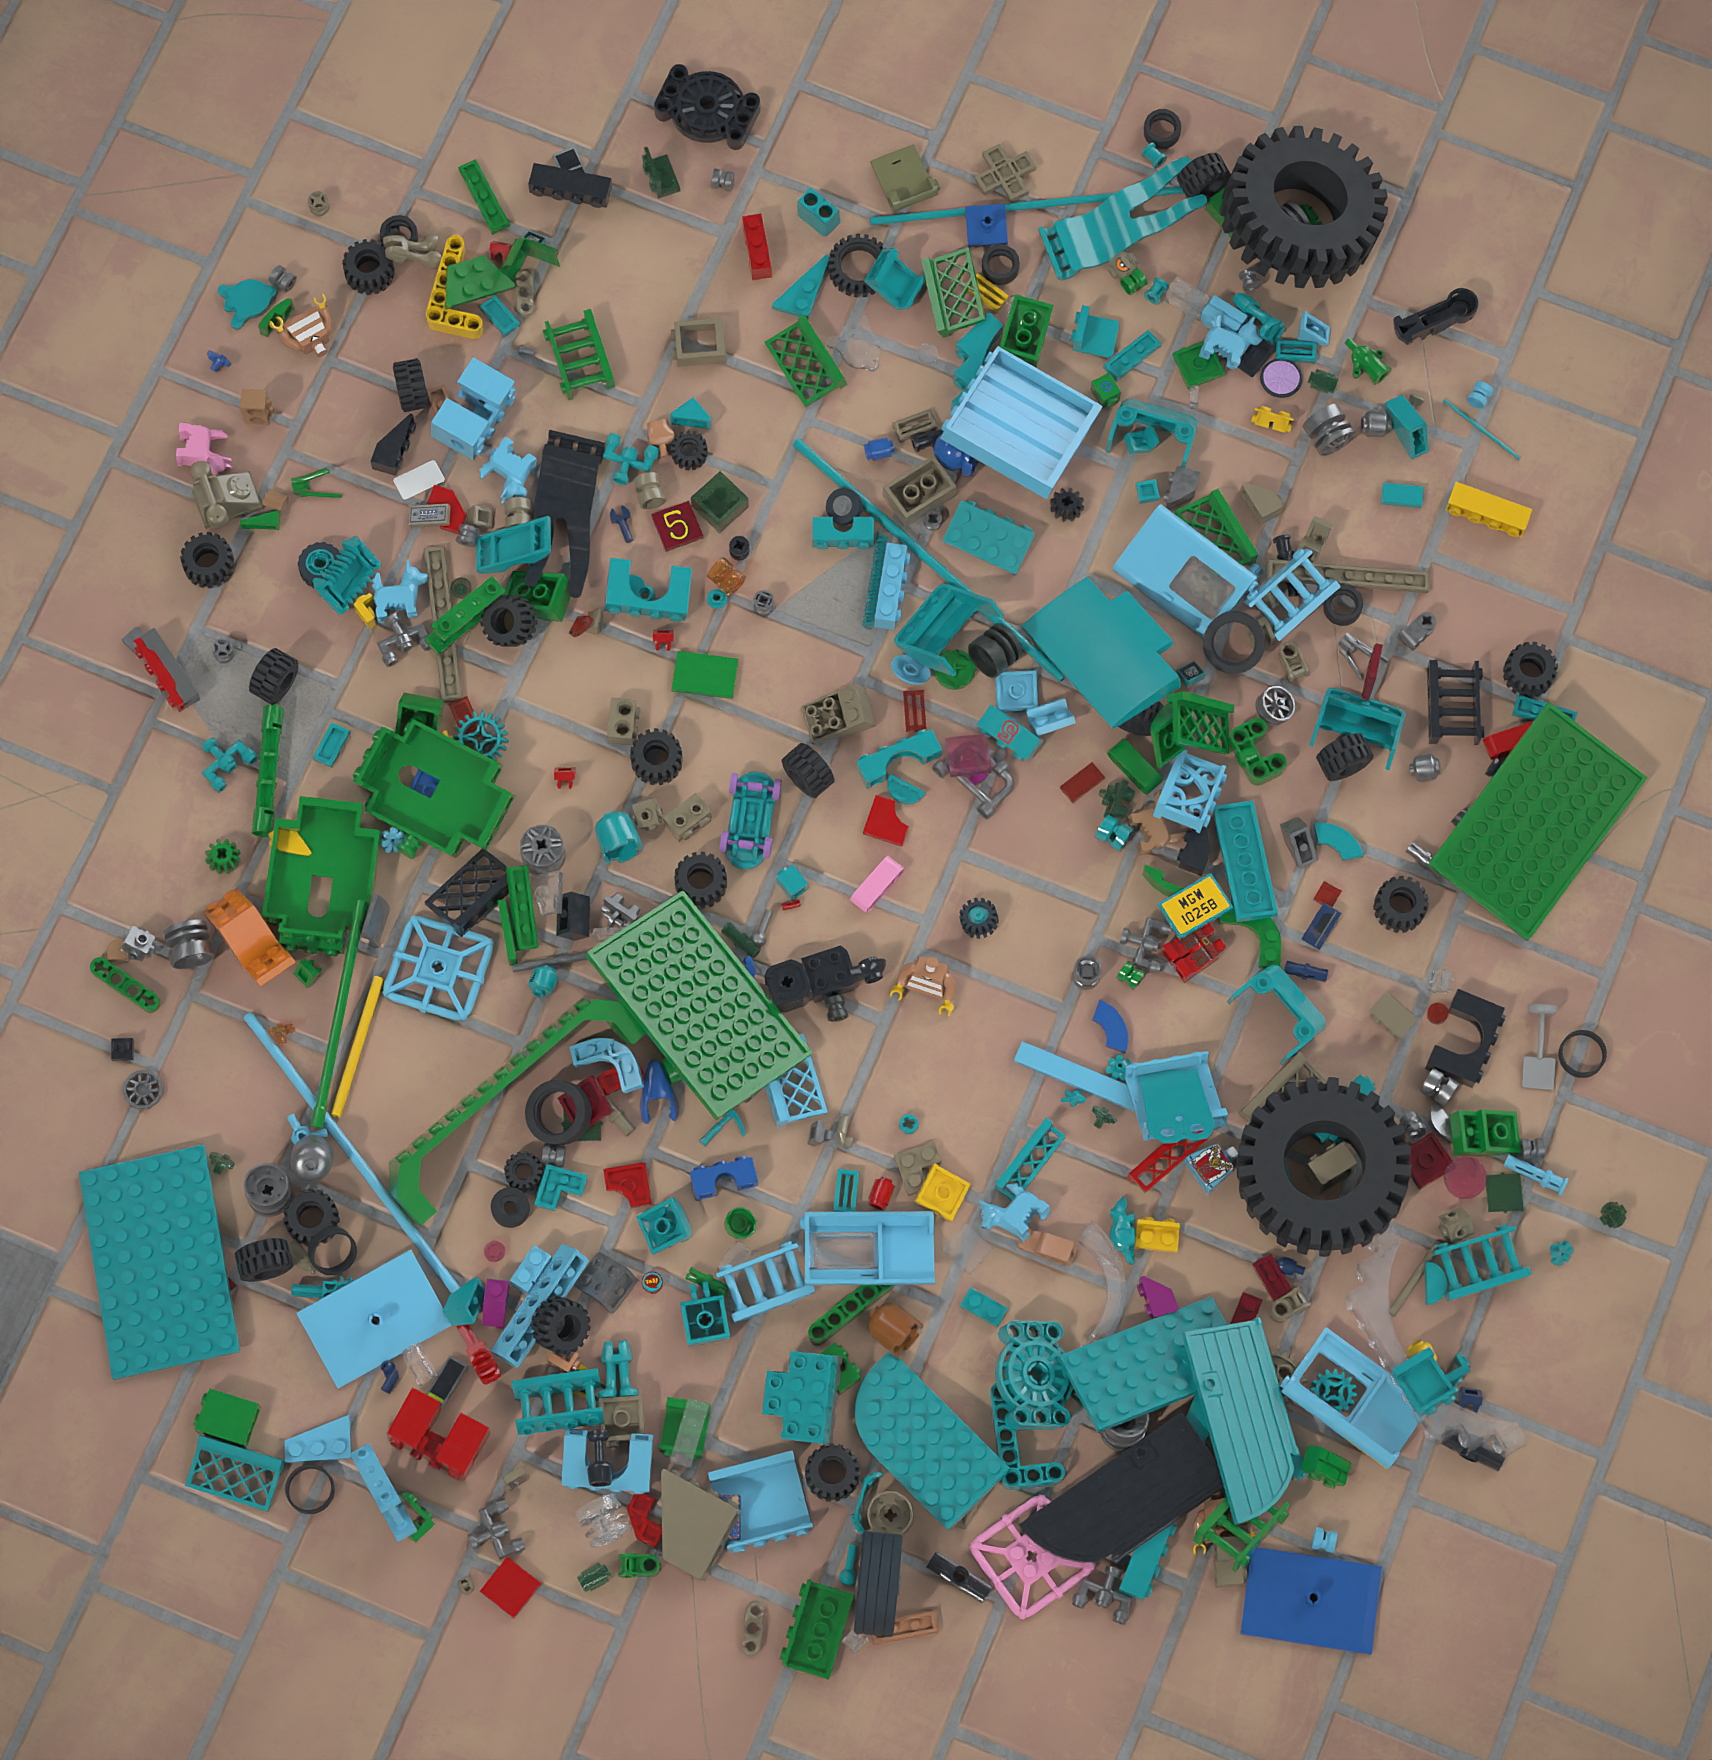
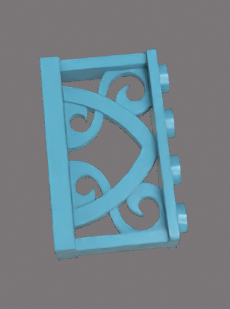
(1185, 766)

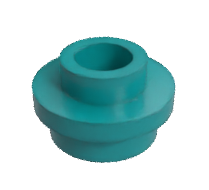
(716, 604)

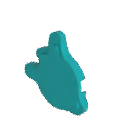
(247, 299)

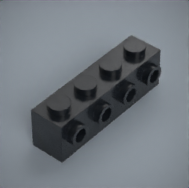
(570, 185)

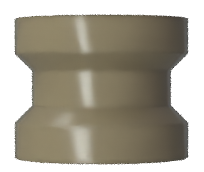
(318, 198)

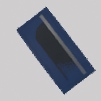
(1321, 926)

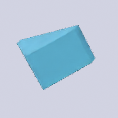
(1313, 330)

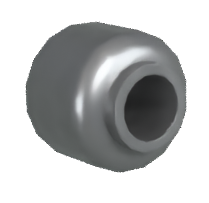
(1375, 423)
(1425, 767)

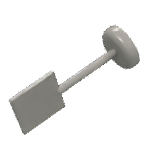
(1539, 1071)

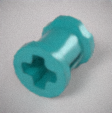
(1154, 155)
(1156, 291)

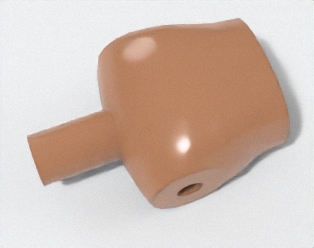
(660, 434)

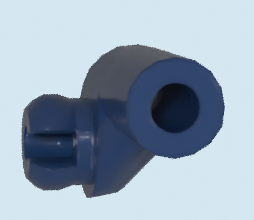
(391, 1375)

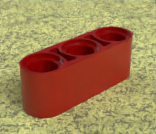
(1503, 742)

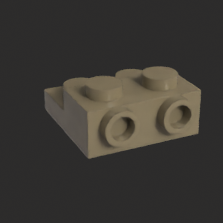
(622, 1418)

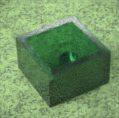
(719, 502)

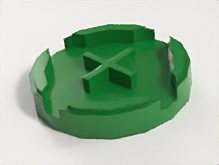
(962, 665)

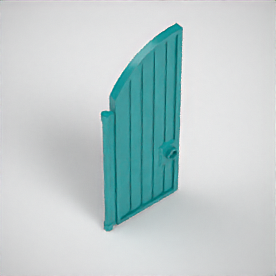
(1243, 1414)

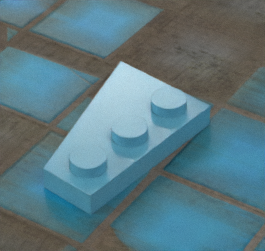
(321, 1444)

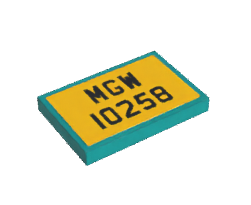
(1195, 906)

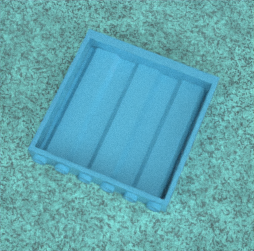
(1020, 421)

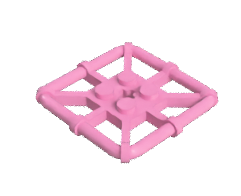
(1026, 1570)

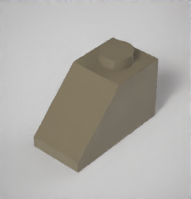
(1262, 502)

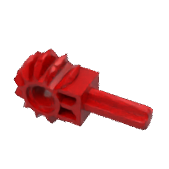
(479, 1356)

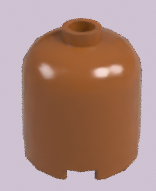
(893, 1328)

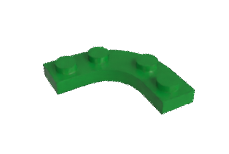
(1267, 934)

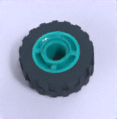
(313, 556)

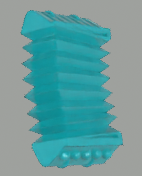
(347, 575)

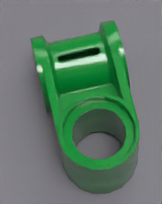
(637, 1565)

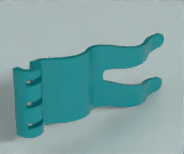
(1109, 229)

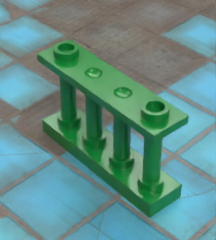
(598, 358)
(463, 616)
(1219, 1517)

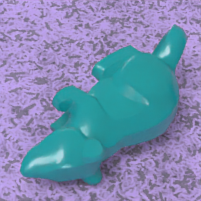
(1121, 1232)

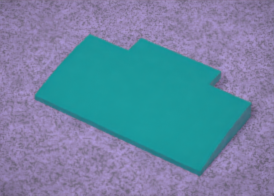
(1105, 650)

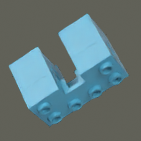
(468, 430)

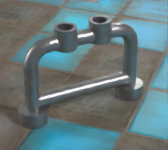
(986, 808)

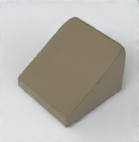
(480, 517)
(595, 626)

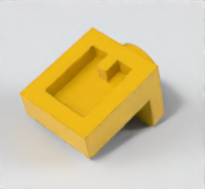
(363, 609)

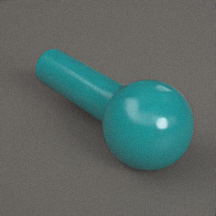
(848, 1575)

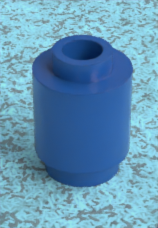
(878, 449)

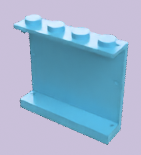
(1195, 1060)
(769, 1500)

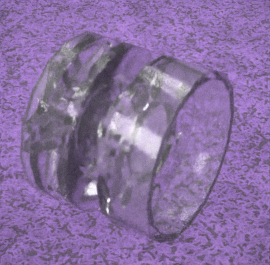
(601, 1516)

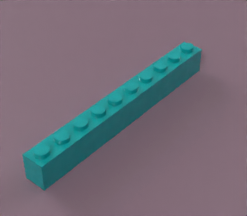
(1145, 1559)

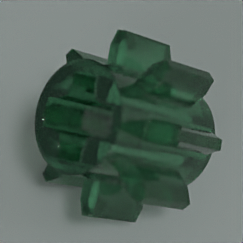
(1613, 1214)

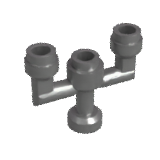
(402, 639)
(1147, 943)
(496, 1531)
(1104, 1595)

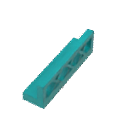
(1025, 1153)

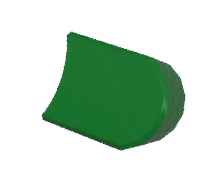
(519, 252)

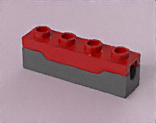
(166, 670)

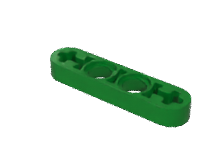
(125, 984)

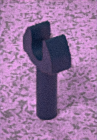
(622, 521)

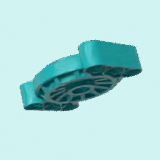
(1020, 1390)

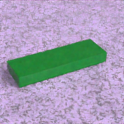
(507, 931)

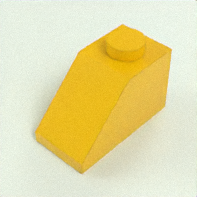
(291, 843)

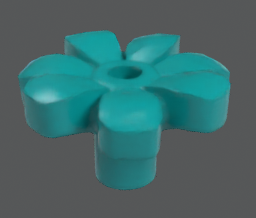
(1117, 1067)
(1560, 1252)

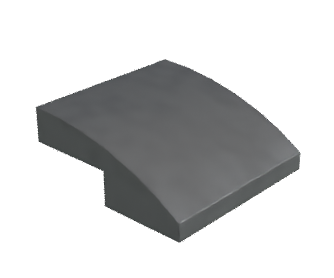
(375, 920)

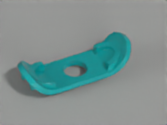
(867, 1483)

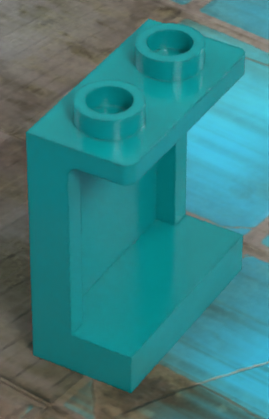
(894, 280)
(1424, 1383)

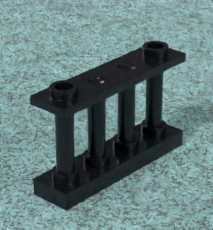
(1436, 692)

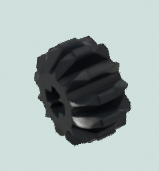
(1059, 501)

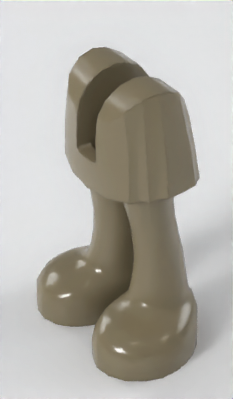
(398, 247)

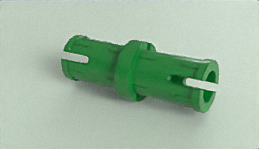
(713, 1284)

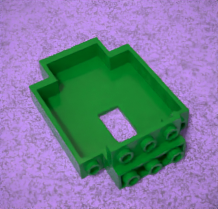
(464, 803)
(338, 852)

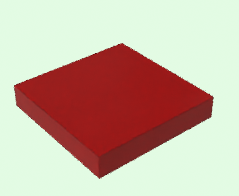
(510, 1587)

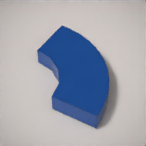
(1113, 1025)

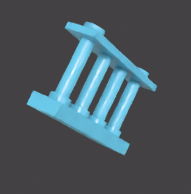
(1310, 601)
(782, 1296)
(383, 1492)

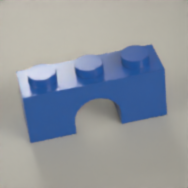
(740, 1170)

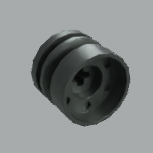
(995, 650)

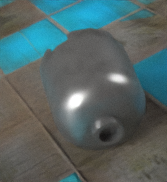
(311, 1158)

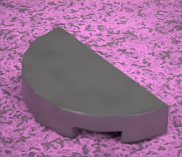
(1440, 1122)

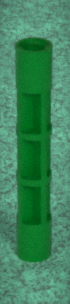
(266, 784)

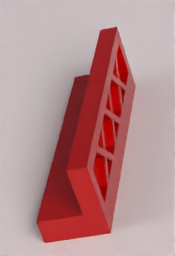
(1157, 1155)

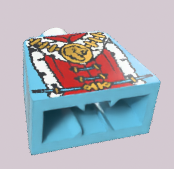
(1211, 1166)

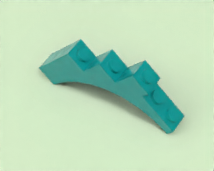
(973, 350)

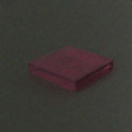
(968, 755)

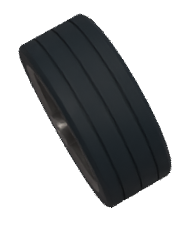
(878, 1584)

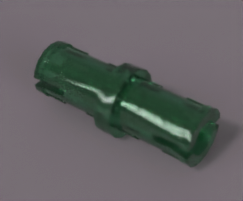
(741, 940)

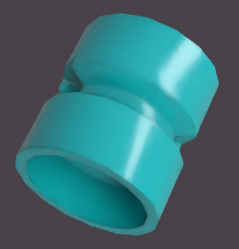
(1106, 832)

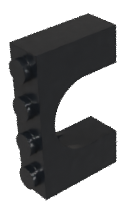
(1486, 1018)

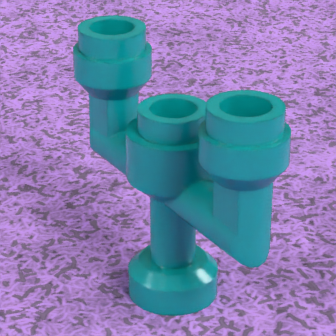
(628, 458)
(225, 761)

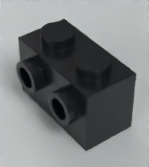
(575, 916)

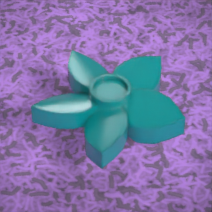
(1073, 1098)

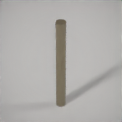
(1412, 1282)

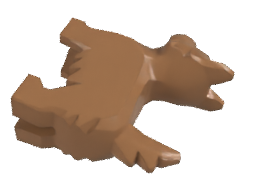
(1153, 828)

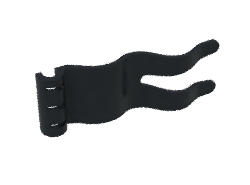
(567, 494)

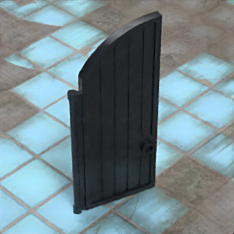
(1129, 1497)

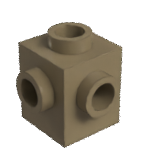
(641, 813)
(1455, 1225)

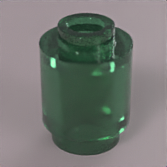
(1323, 381)
(594, 1577)

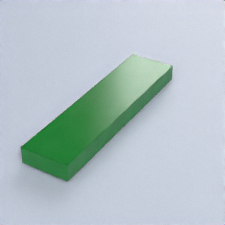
(484, 196)
(522, 907)

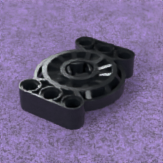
(707, 124)

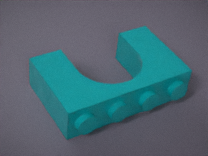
(621, 599)

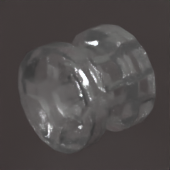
(855, 1641)

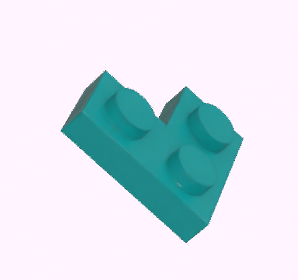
(556, 1181)

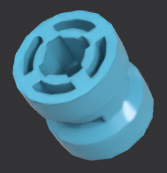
(1479, 396)
(1324, 1540)

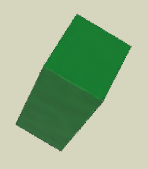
(266, 521)

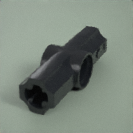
(1483, 1454)
(946, 1569)

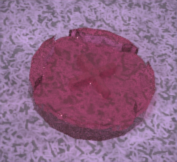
(1465, 1177)

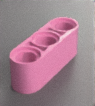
(877, 884)

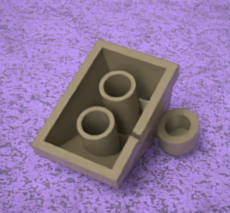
(223, 496)

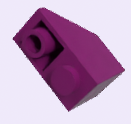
(1158, 1298)

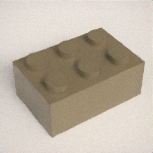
(919, 491)

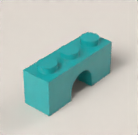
(859, 536)

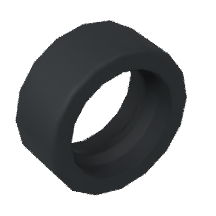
(1169, 116)
(396, 221)
(1000, 250)
(1344, 620)

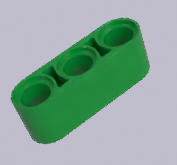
(1134, 766)

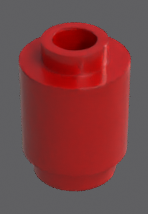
(881, 1193)

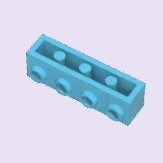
(890, 586)

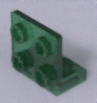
(660, 174)

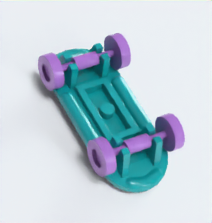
(750, 819)

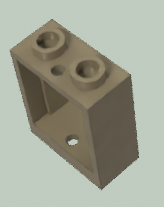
(699, 358)

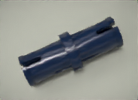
(1306, 971)

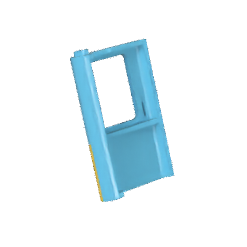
(1381, 1417)

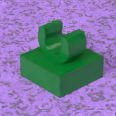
(306, 972)

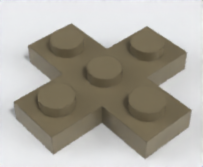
(1005, 173)

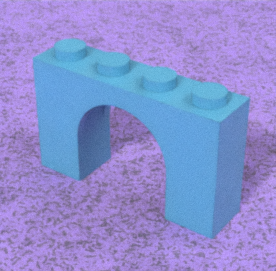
(633, 1477)

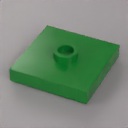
(1196, 369)

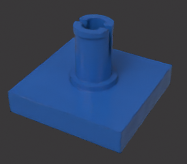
(986, 225)

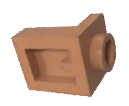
(560, 1362)

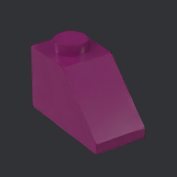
(495, 1303)

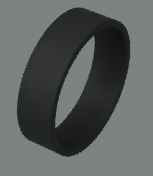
(1595, 1037)
(342, 1266)
(294, 1473)

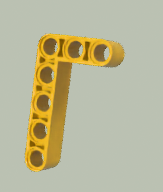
(435, 308)

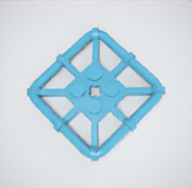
(443, 980)

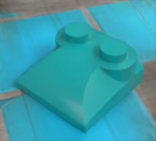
(664, 1225)

